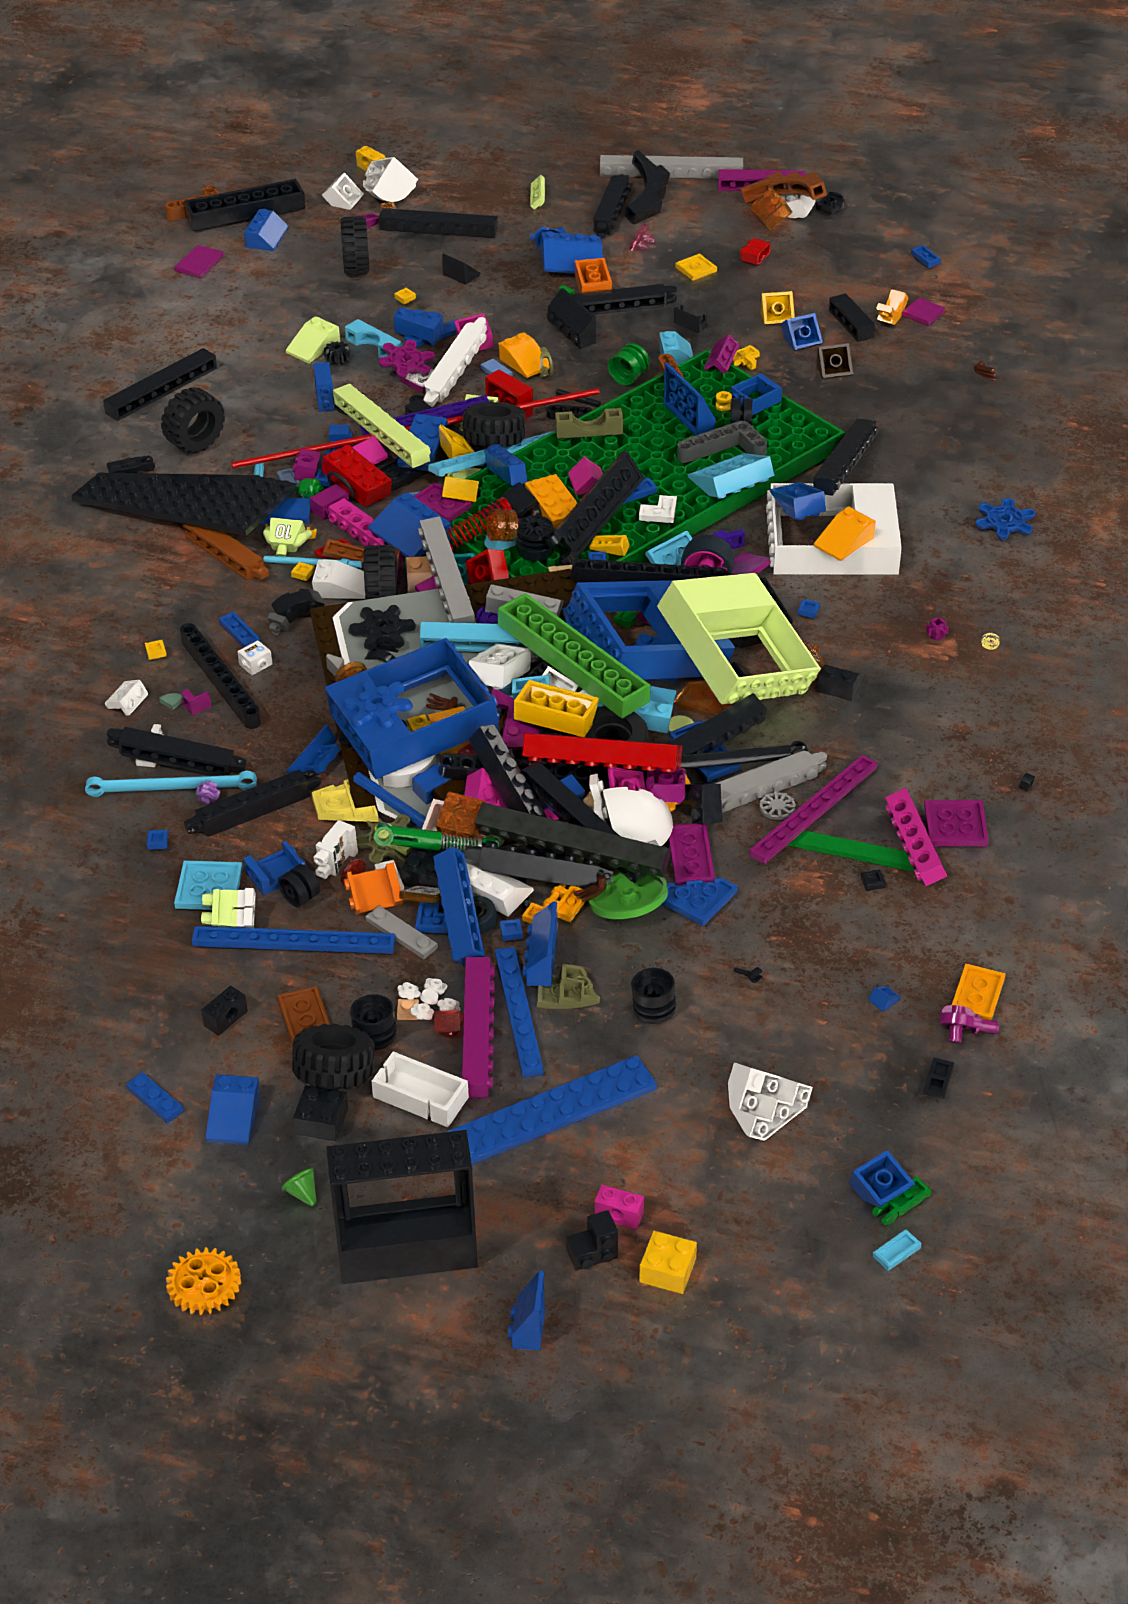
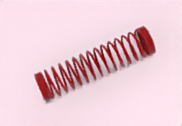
(504, 504)

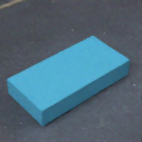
(896, 1250)

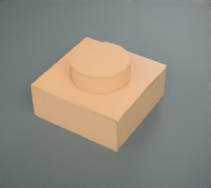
(404, 1008)

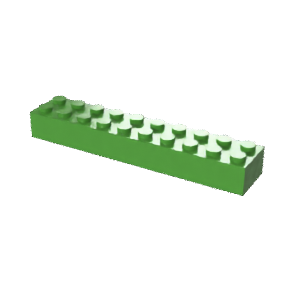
(574, 655)

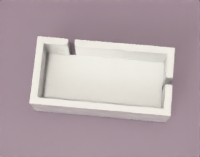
(420, 1089)

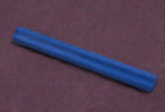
(389, 798)

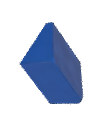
(883, 997)

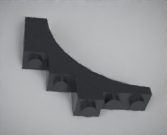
(649, 202)

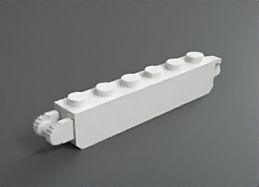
(455, 361)

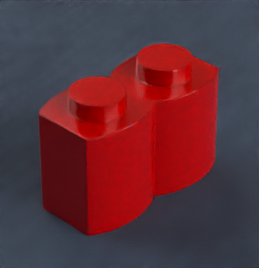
(755, 251)

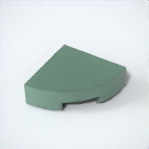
(171, 700)

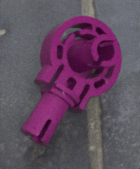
(960, 1018)

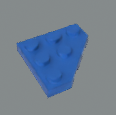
(699, 899)

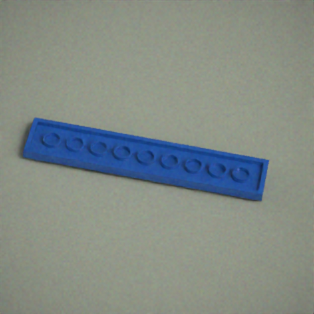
(557, 1108)

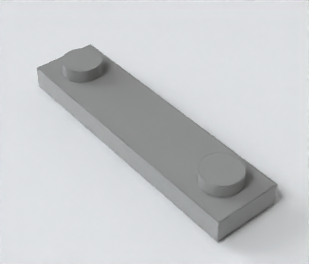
(404, 933)

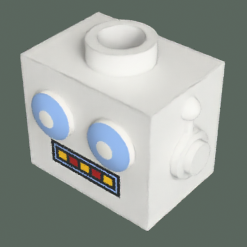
(254, 657)

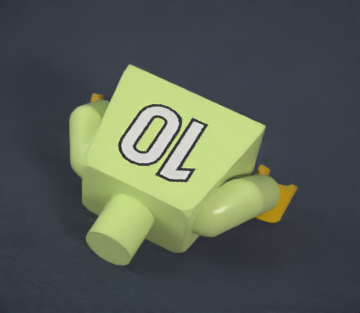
(287, 535)

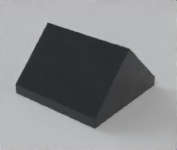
(458, 270)

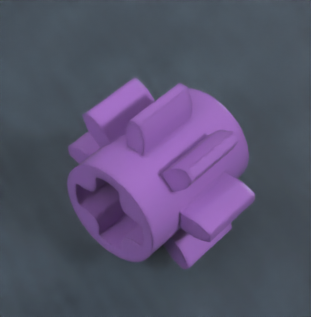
(207, 792)

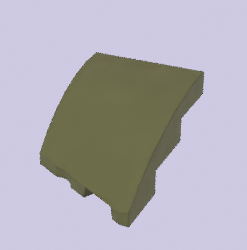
(568, 990)

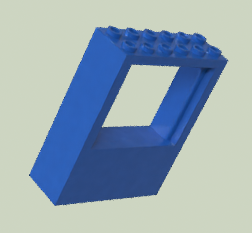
(646, 661)
(396, 747)

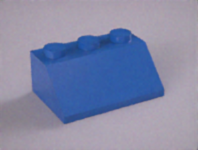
(265, 230)

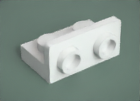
(127, 696)

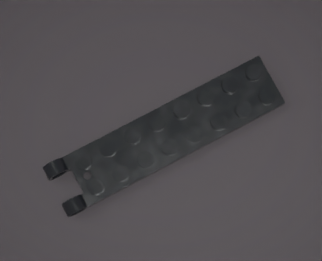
(596, 507)

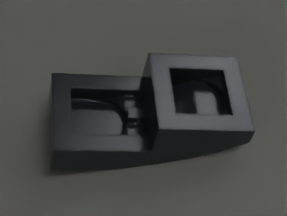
(938, 1078)

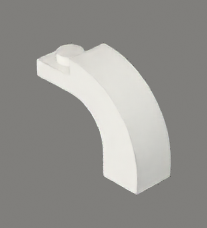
(404, 776)

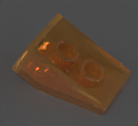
(700, 699)

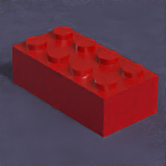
(365, 478)

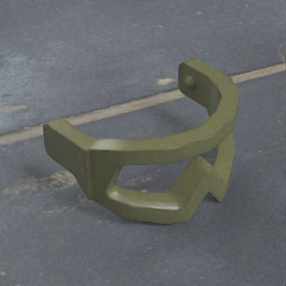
(545, 354)

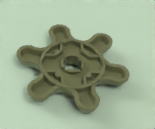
(381, 852)

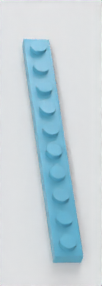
(473, 459)

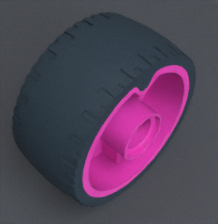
(708, 552)

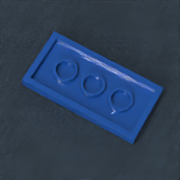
(427, 430)
(707, 773)

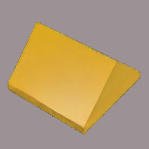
(777, 307)
(453, 443)

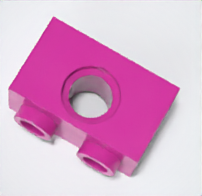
(623, 1206)

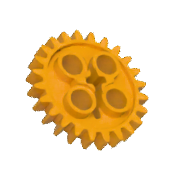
(213, 1274)

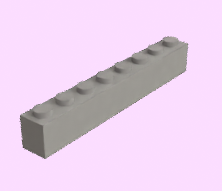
(446, 571)

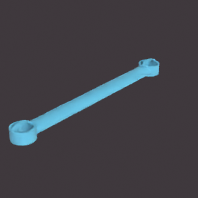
(168, 783)

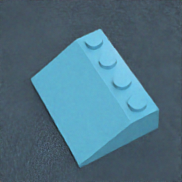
(733, 474)
(659, 709)

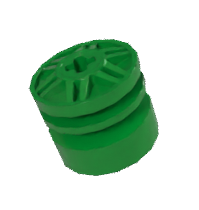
(628, 364)

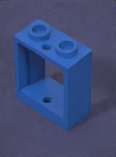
(324, 386)
(771, 392)

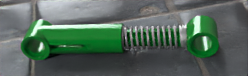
(424, 838)

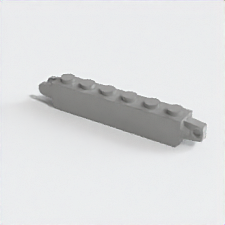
(770, 778)

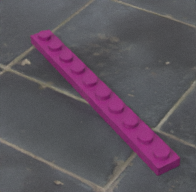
(812, 809)

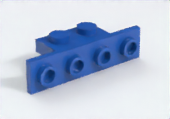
(317, 753)

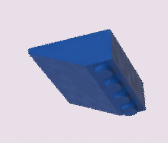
(562, 249)
(686, 402)
(399, 524)

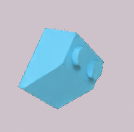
(675, 345)

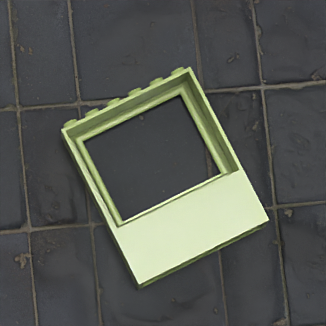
(733, 608)

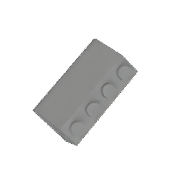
(501, 595)

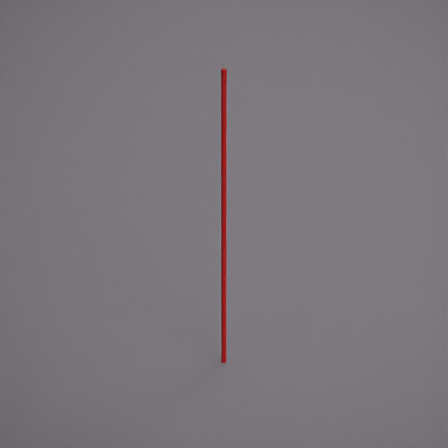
(359, 439)

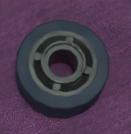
(486, 913)

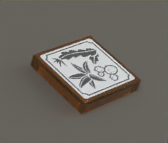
(421, 894)

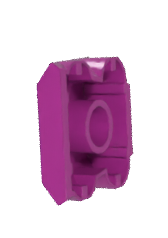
(667, 785)

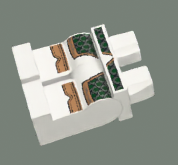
(335, 849)

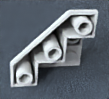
(764, 1100)

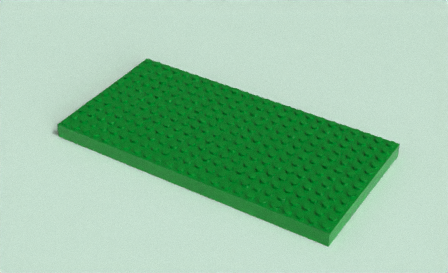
(651, 437)

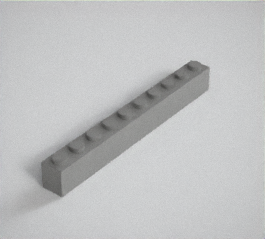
(677, 166)

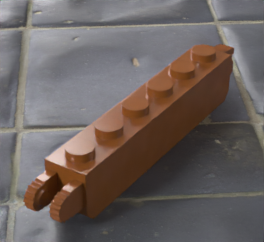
(228, 551)

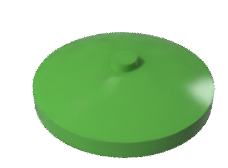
(629, 899)

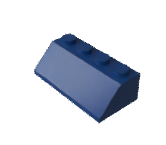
(541, 947)

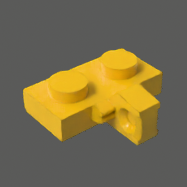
(746, 356)

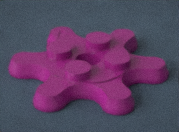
(414, 363)

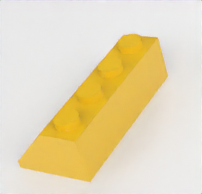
(555, 708)

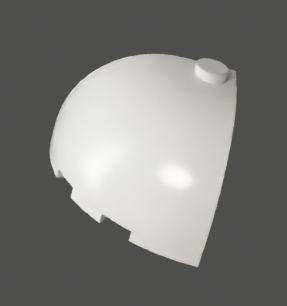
(389, 180)
(638, 815)

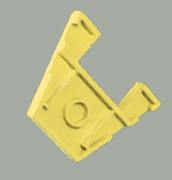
(337, 804)

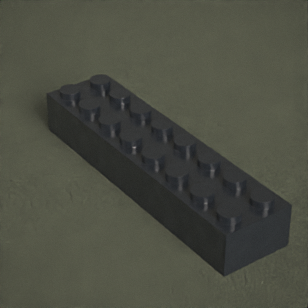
(243, 204)

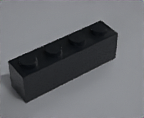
(852, 317)

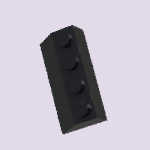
(572, 319)

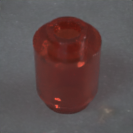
(355, 866)

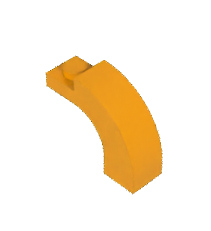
(893, 309)

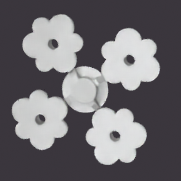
(428, 996)

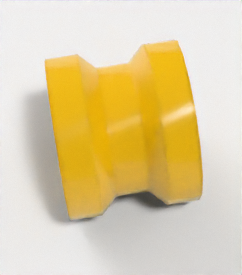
(723, 401)

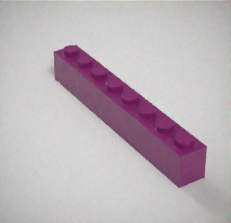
(477, 1026)

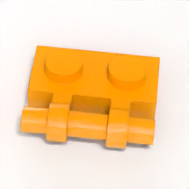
(569, 903)

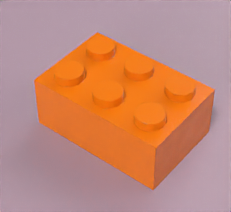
(592, 275)

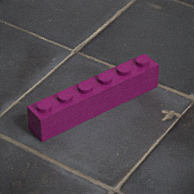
(736, 178)

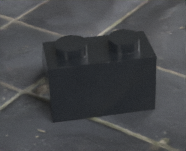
(839, 682)

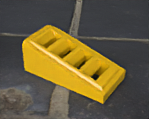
(610, 544)

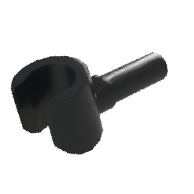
(752, 975)

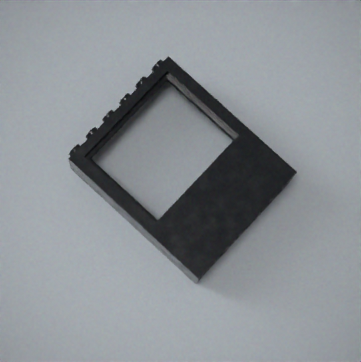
(407, 1234)

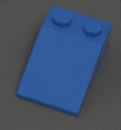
(800, 500)
(233, 1109)
(529, 1315)

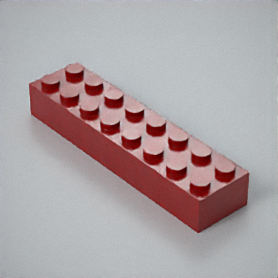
(604, 751)

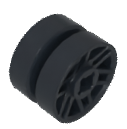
(741, 412)
(298, 885)

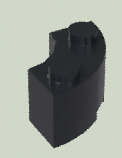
(297, 603)

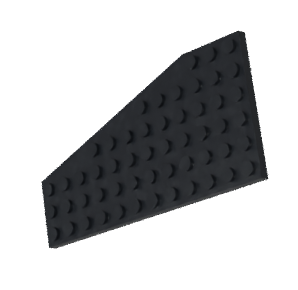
(202, 500)

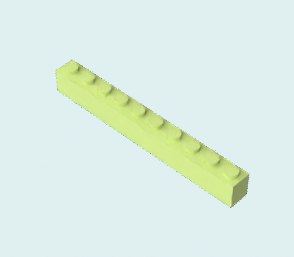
(381, 425)

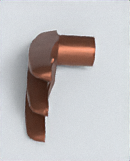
(984, 371)
(442, 703)
(592, 891)

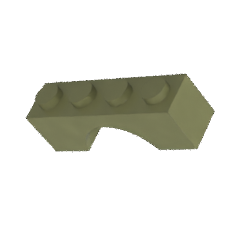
(607, 424)

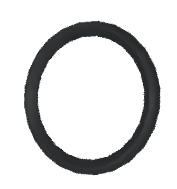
(343, 480)

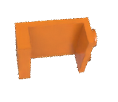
(373, 889)

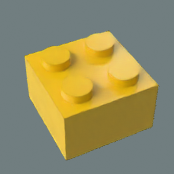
(668, 1262)

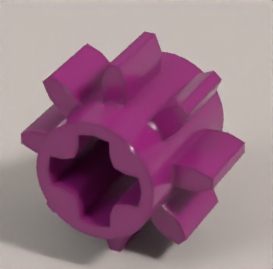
(937, 628)

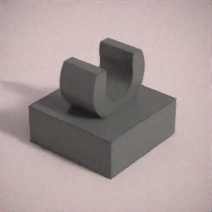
(278, 623)

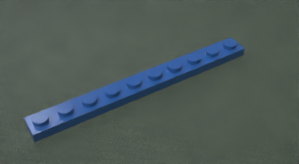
(293, 939)

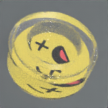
(990, 641)

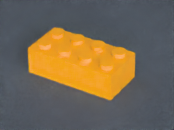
(552, 497)

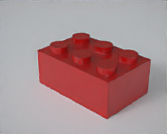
(508, 390)

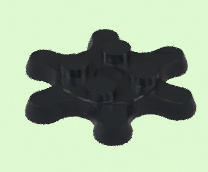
(388, 633)

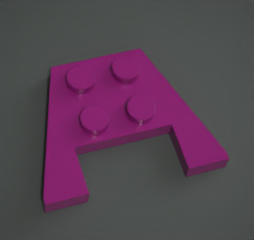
(514, 729)

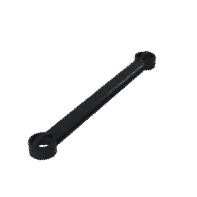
(740, 756)

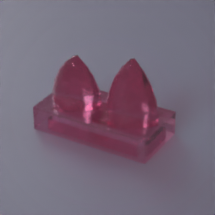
(641, 238)

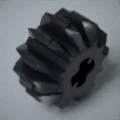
(337, 353)

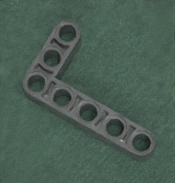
(722, 438)

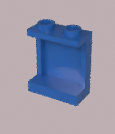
(267, 870)

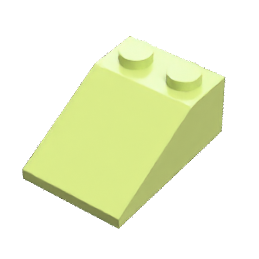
(312, 339)

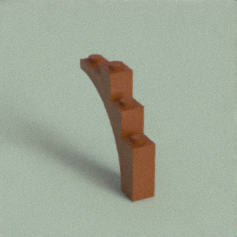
(808, 185)

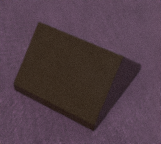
(834, 360)

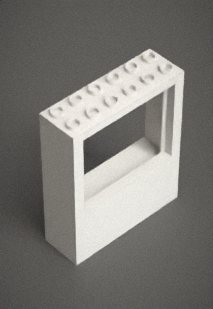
(877, 556)

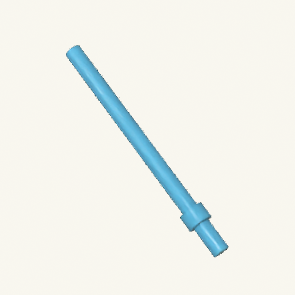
(311, 561)

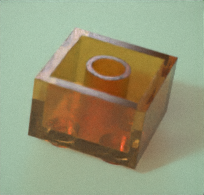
(770, 209)
(458, 816)

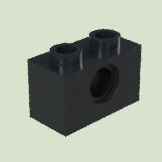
(224, 1010)

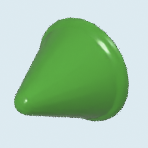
(302, 1186)

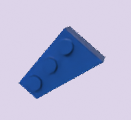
(419, 324)

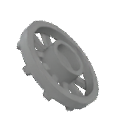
(777, 805)

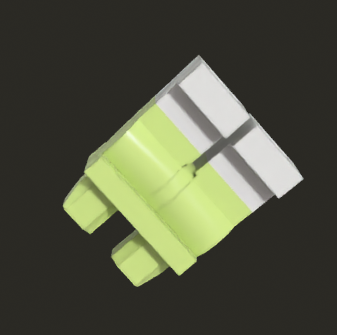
(229, 908)

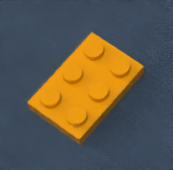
(979, 990)

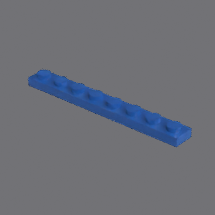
(519, 1012)

